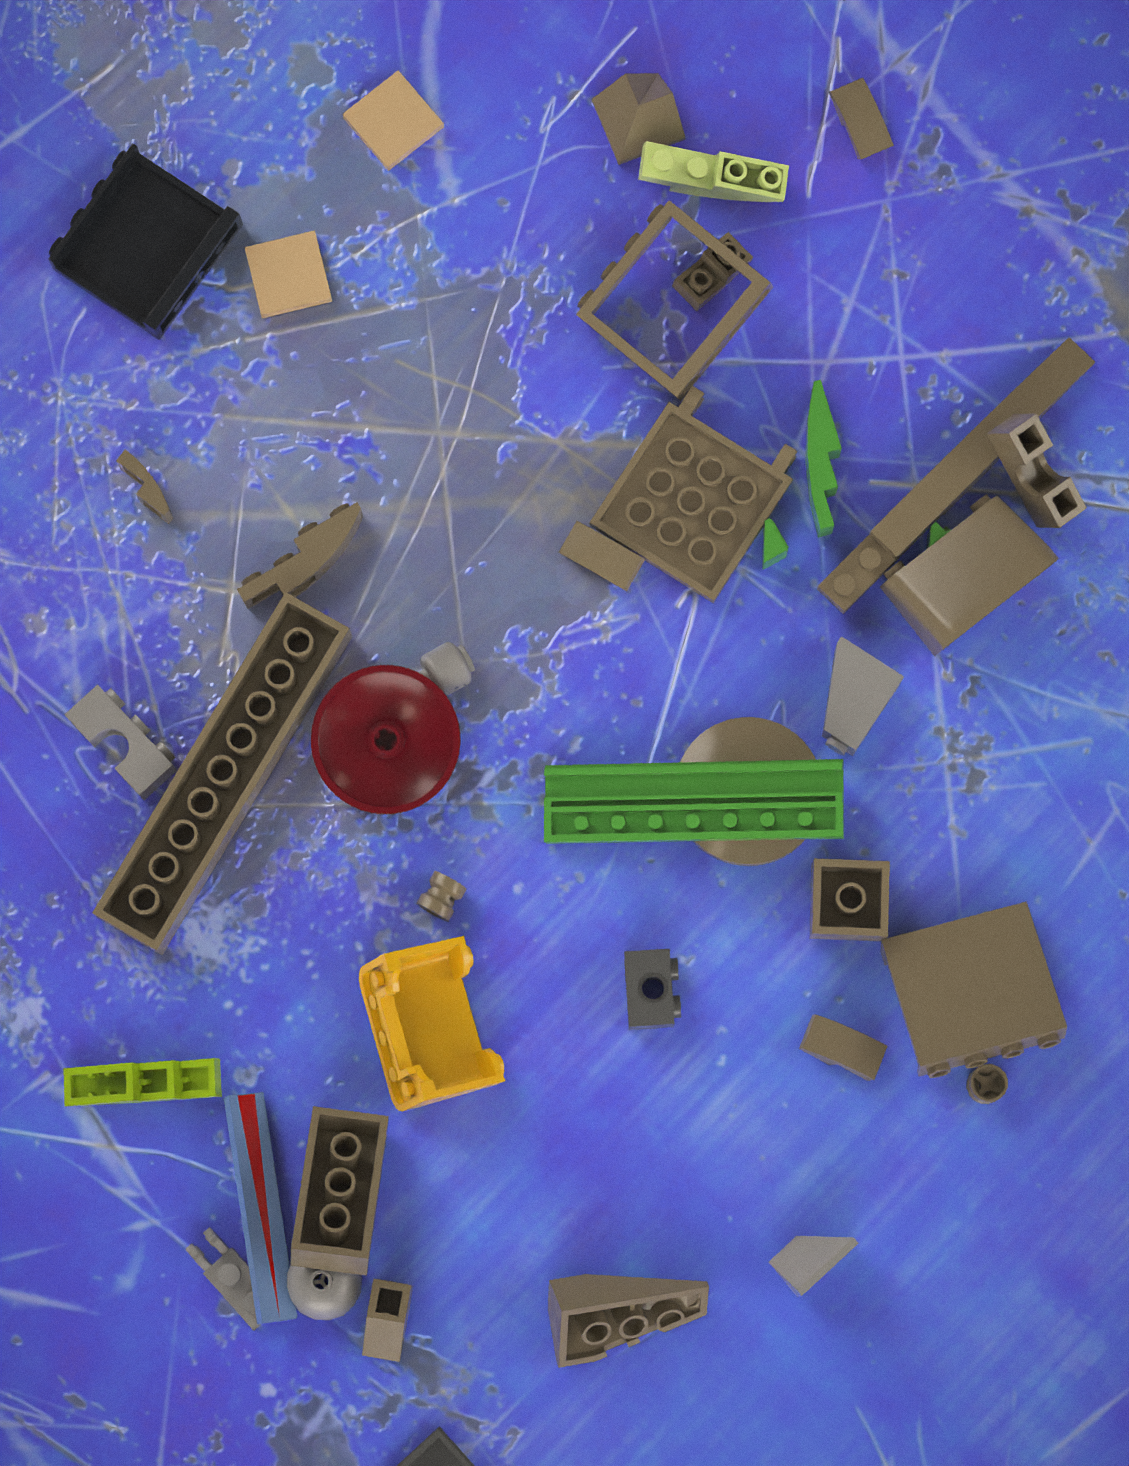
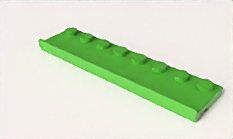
(694, 801)

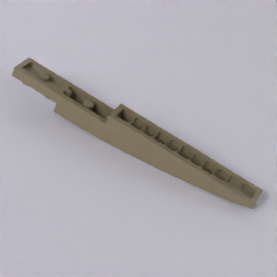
(950, 479)

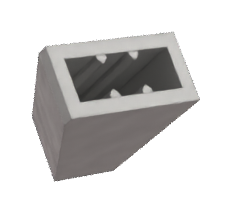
(856, 696)

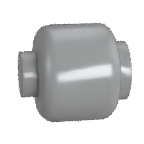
(447, 667)

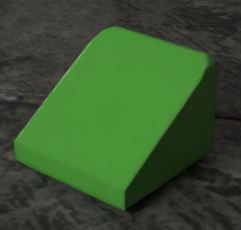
(773, 545)

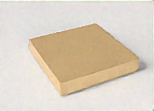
(393, 120)
(288, 274)

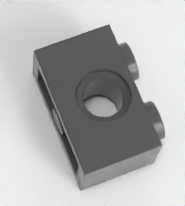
(645, 966)

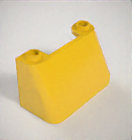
(426, 1024)

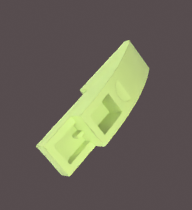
(713, 176)

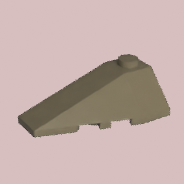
(605, 1311)

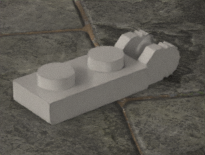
(229, 1276)

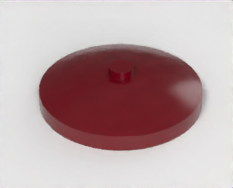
(385, 739)

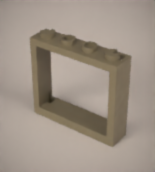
(720, 334)

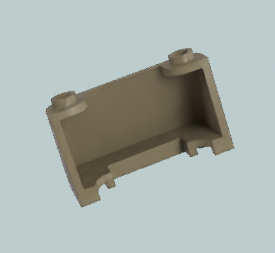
(967, 573)

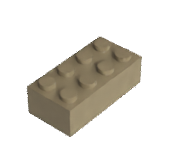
(339, 1191)

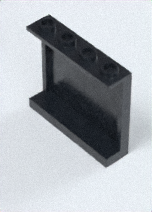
(144, 242)

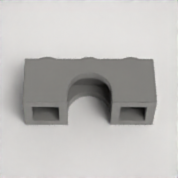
(101, 716)

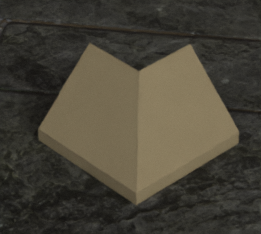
(638, 111)

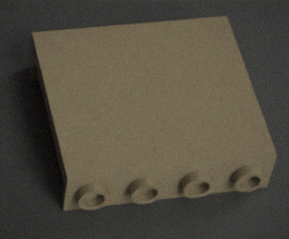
(974, 990)

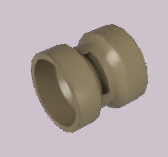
(441, 896)
(990, 1079)

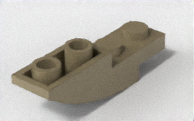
(318, 551)

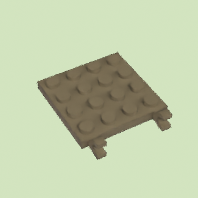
(692, 499)

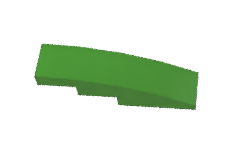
(821, 447)

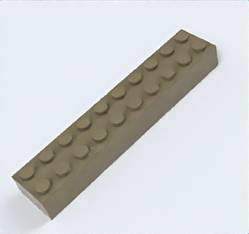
(223, 773)

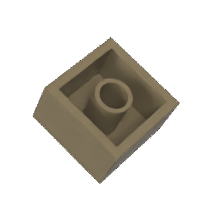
(849, 899)

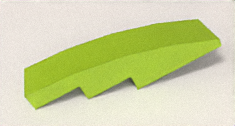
(142, 1082)

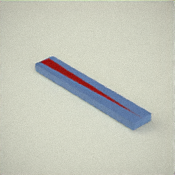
(259, 1206)

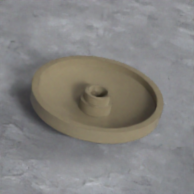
(748, 741)

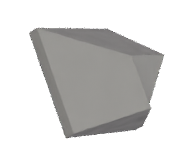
(809, 1259)

